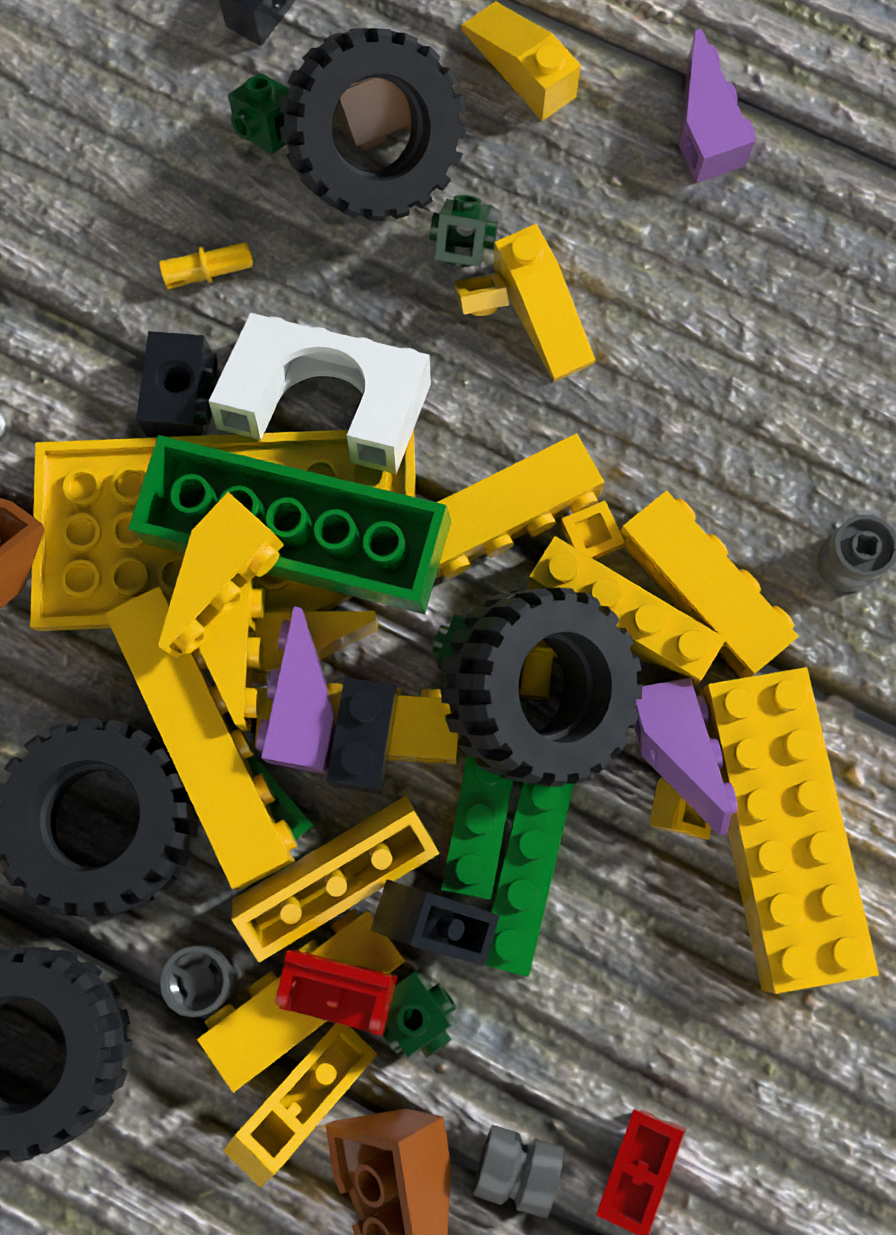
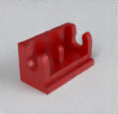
(335, 991)
(641, 1172)

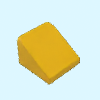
(675, 815)

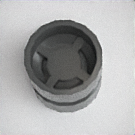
(857, 553)
(199, 980)
(519, 1171)

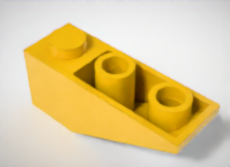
(217, 564)
(234, 652)

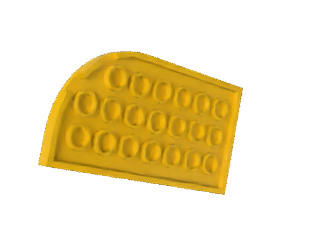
(88, 499)

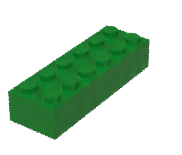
(331, 529)

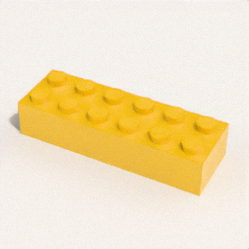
(788, 834)

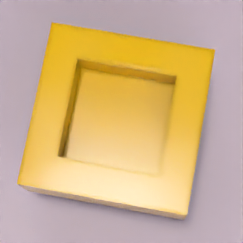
(481, 294)
(593, 531)

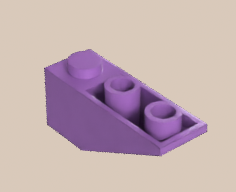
(712, 126)
(302, 712)
(678, 747)

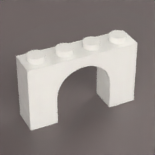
(280, 353)

